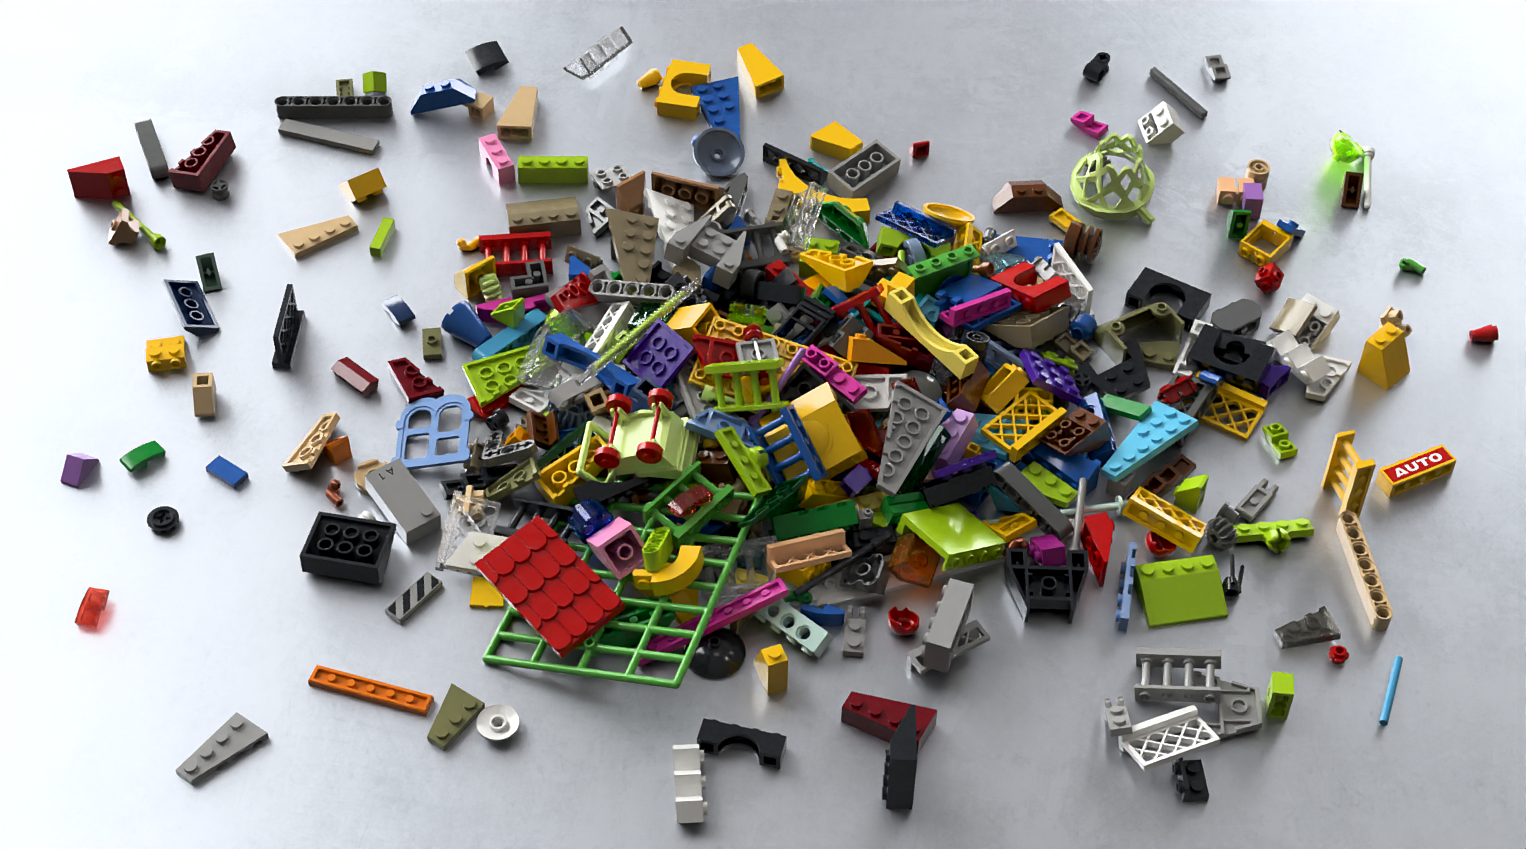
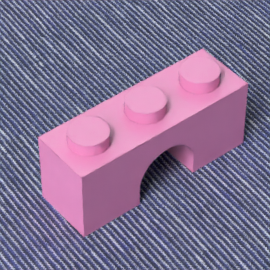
(494, 153)

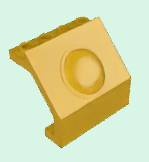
(827, 430)

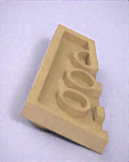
(312, 237)
(312, 445)

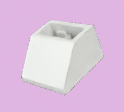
(1161, 125)

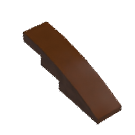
(1168, 476)

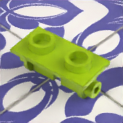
(1067, 362)

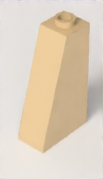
(520, 115)

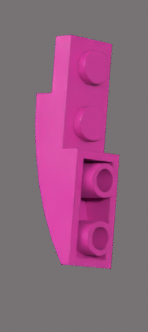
(485, 309)
(830, 372)

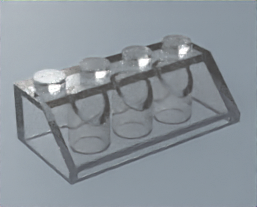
(600, 54)

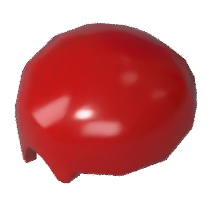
(1158, 546)
(903, 622)

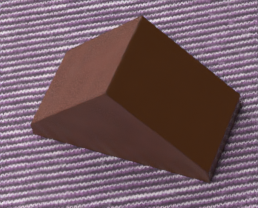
(1351, 189)

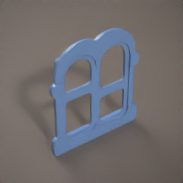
(435, 407)

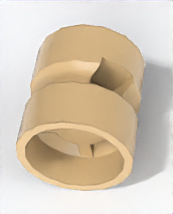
(1259, 171)

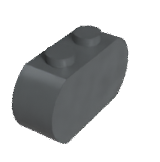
(1238, 317)

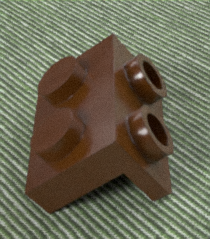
(543, 429)

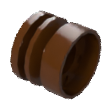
(1085, 243)

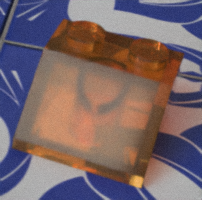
(913, 561)

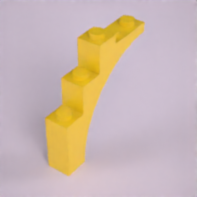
(790, 182)

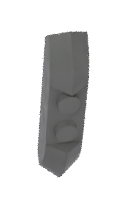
(737, 189)

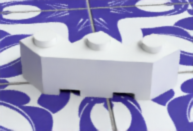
(1298, 357)
(689, 783)

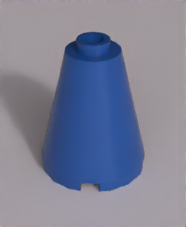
(466, 325)

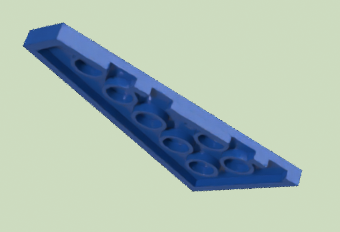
(720, 103)

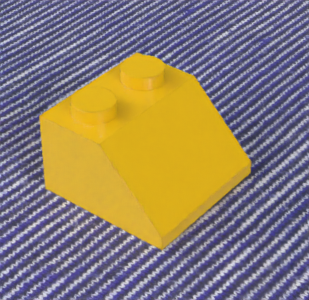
(363, 185)

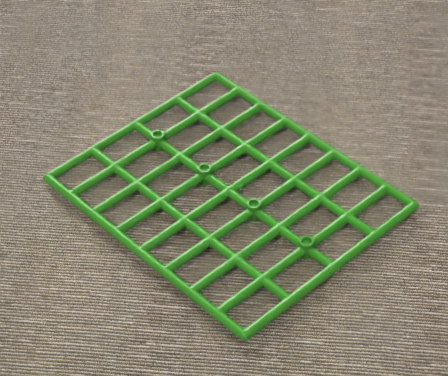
(591, 644)

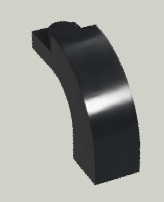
(721, 297)

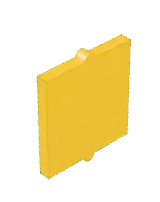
(485, 595)

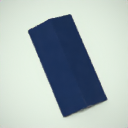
(191, 306)

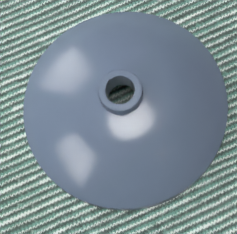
(720, 142)

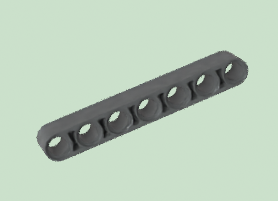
(333, 107)

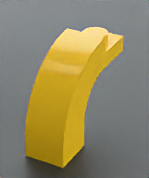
(674, 577)

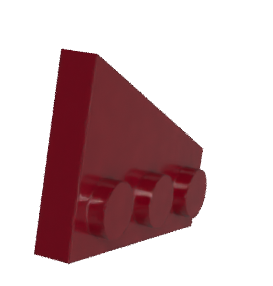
(412, 382)

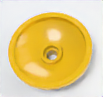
(948, 214)

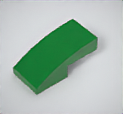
(139, 456)

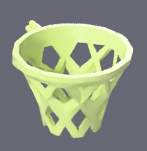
(1125, 207)

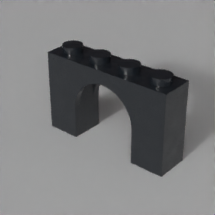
(1153, 284)
(1246, 375)

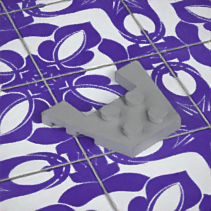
(1238, 707)

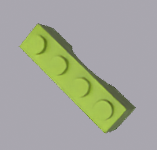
(891, 241)

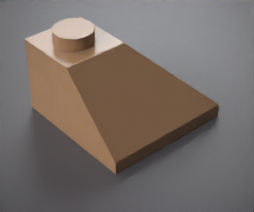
(630, 194)

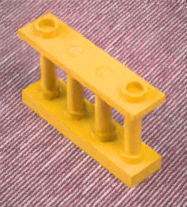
(1359, 473)

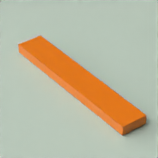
(371, 690)

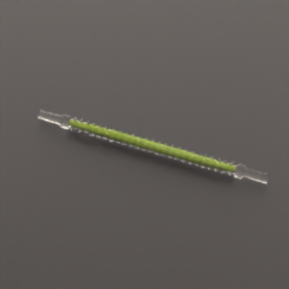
(637, 332)

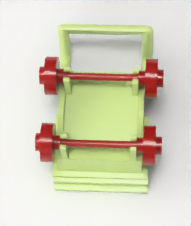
(643, 441)

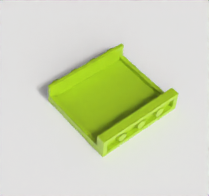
(954, 535)

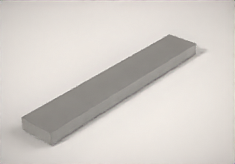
(329, 136)

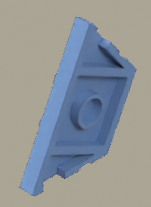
(712, 419)

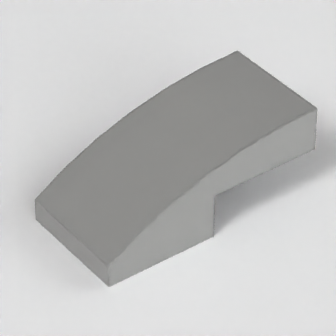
(1217, 68)

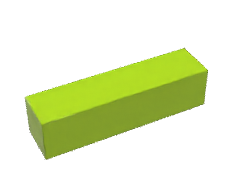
(382, 237)

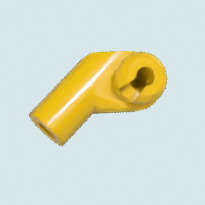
(468, 246)

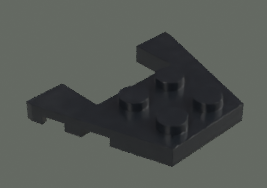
(1123, 379)

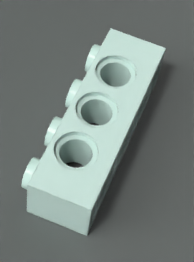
(818, 639)

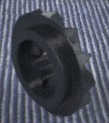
(158, 514)

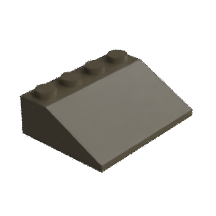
(553, 215)
(1030, 329)

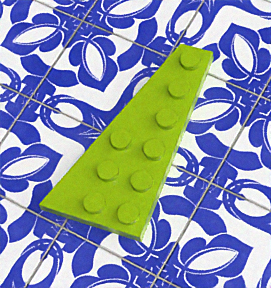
(494, 374)

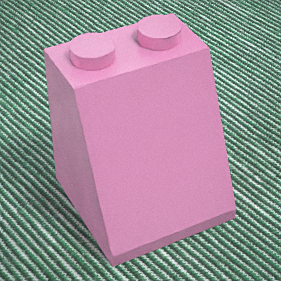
(618, 547)

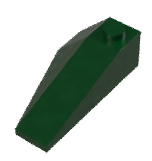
(782, 499)

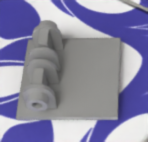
(610, 177)

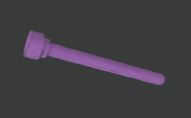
(781, 383)

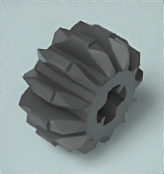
(1221, 533)

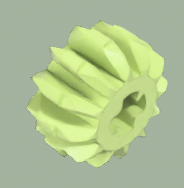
(491, 287)

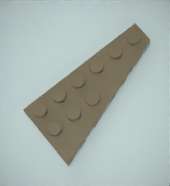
(633, 243)

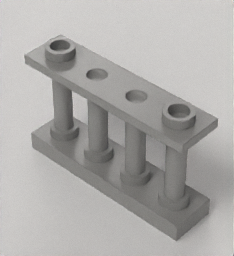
(1178, 658)

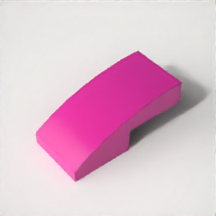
(1086, 123)

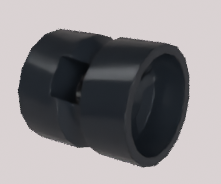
(978, 343)

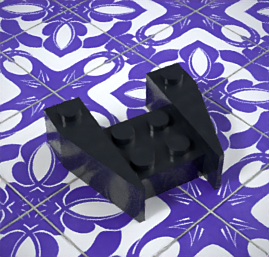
(1046, 585)

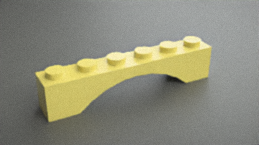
(956, 357)

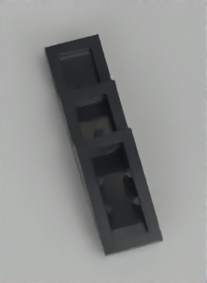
(479, 480)

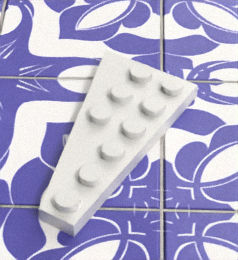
(672, 215)

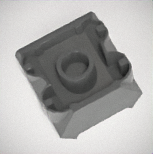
(867, 575)

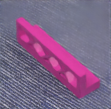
(977, 308)

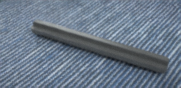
(1180, 94)

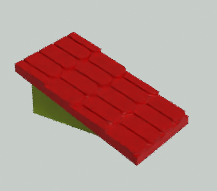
(550, 586)

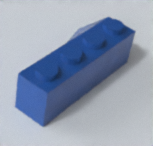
(1066, 468)

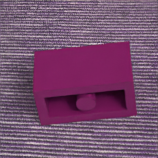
(1047, 550)

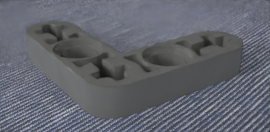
(496, 453)

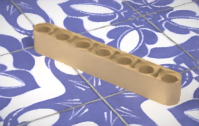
(1364, 571)

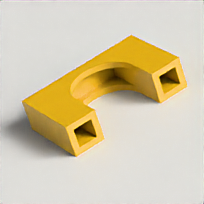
(681, 74)

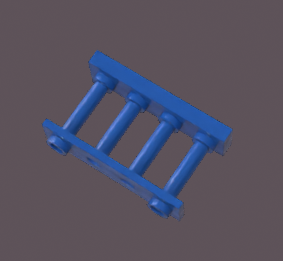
(797, 435)

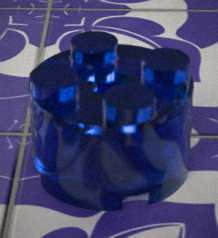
(588, 518)

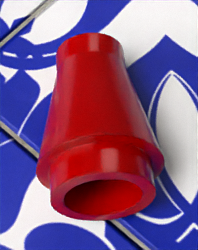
(1484, 334)

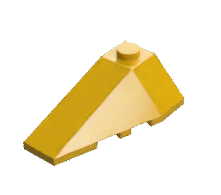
(838, 269)

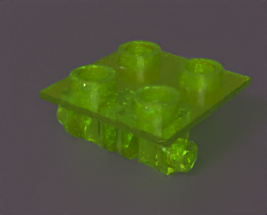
(738, 316)

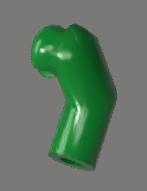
(805, 598)

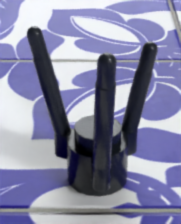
(1231, 585)

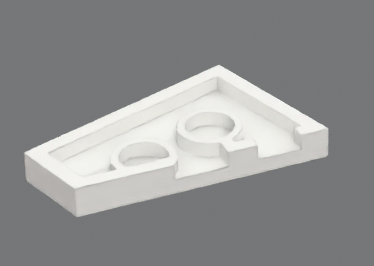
(1323, 386)

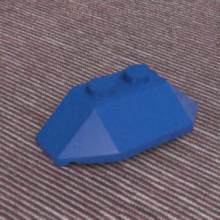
(443, 95)

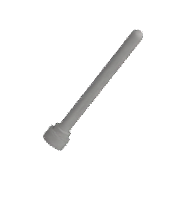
(1079, 514)

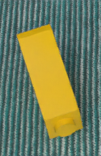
(835, 141)
(772, 669)

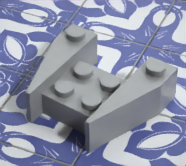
(709, 248)

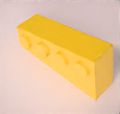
(561, 476)

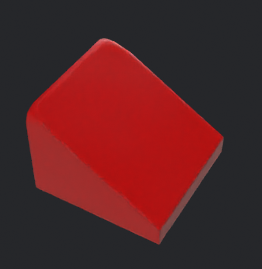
(919, 149)

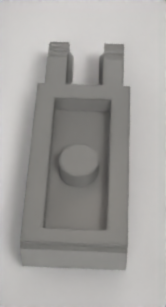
(1256, 500)
(854, 633)
(1118, 718)

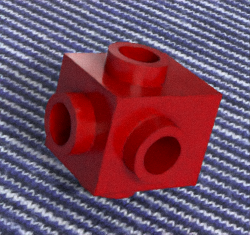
(1269, 278)

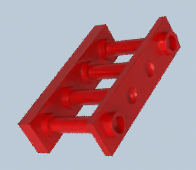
(516, 242)
(858, 303)

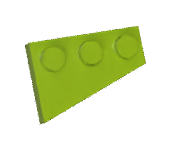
(1050, 485)

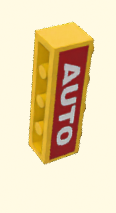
(1415, 470)

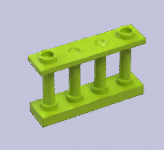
(753, 368)

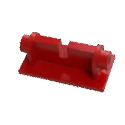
(1170, 392)

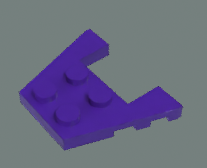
(963, 466)

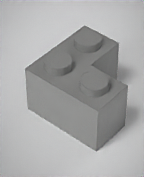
(779, 313)

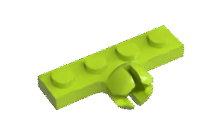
(745, 460)
(1274, 533)

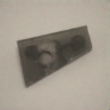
(1310, 630)

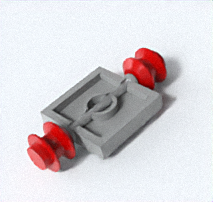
(756, 349)

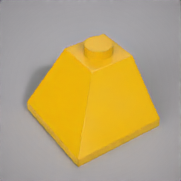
(468, 279)

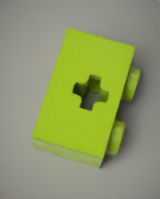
(1279, 695)

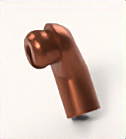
(332, 493)
(1016, 543)

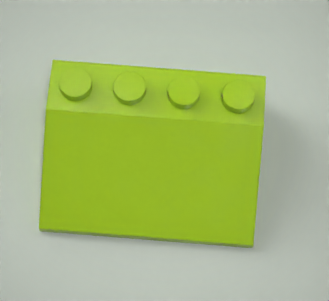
(1180, 591)

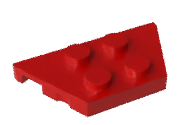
(715, 350)

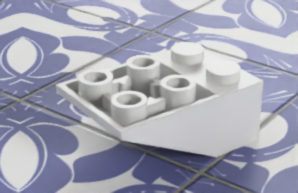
(1320, 323)

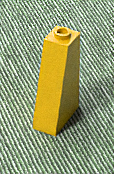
(759, 71)

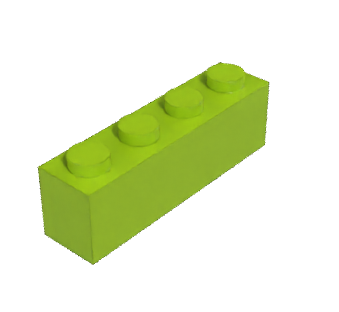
(553, 169)

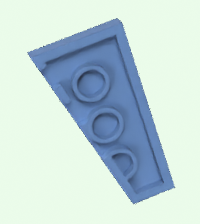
(1125, 585)

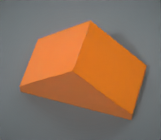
(338, 450)

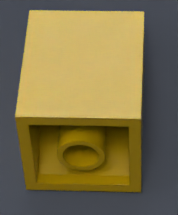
(692, 320)
(1385, 357)

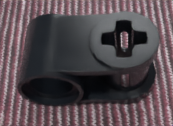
(1097, 67)

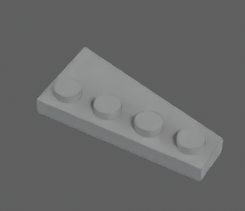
(228, 741)

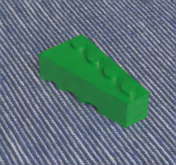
(814, 520)

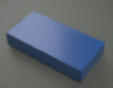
(226, 472)

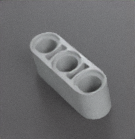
(570, 394)

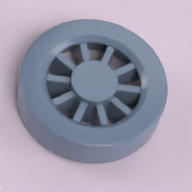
(913, 251)

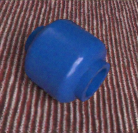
(1083, 326)

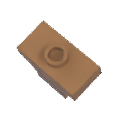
(123, 229)

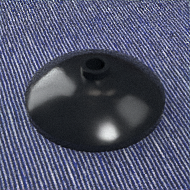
(719, 659)

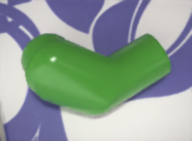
(1411, 264)

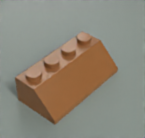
(699, 194)

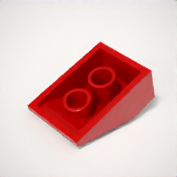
(100, 180)
(1097, 539)

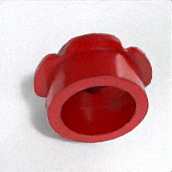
(1337, 658)

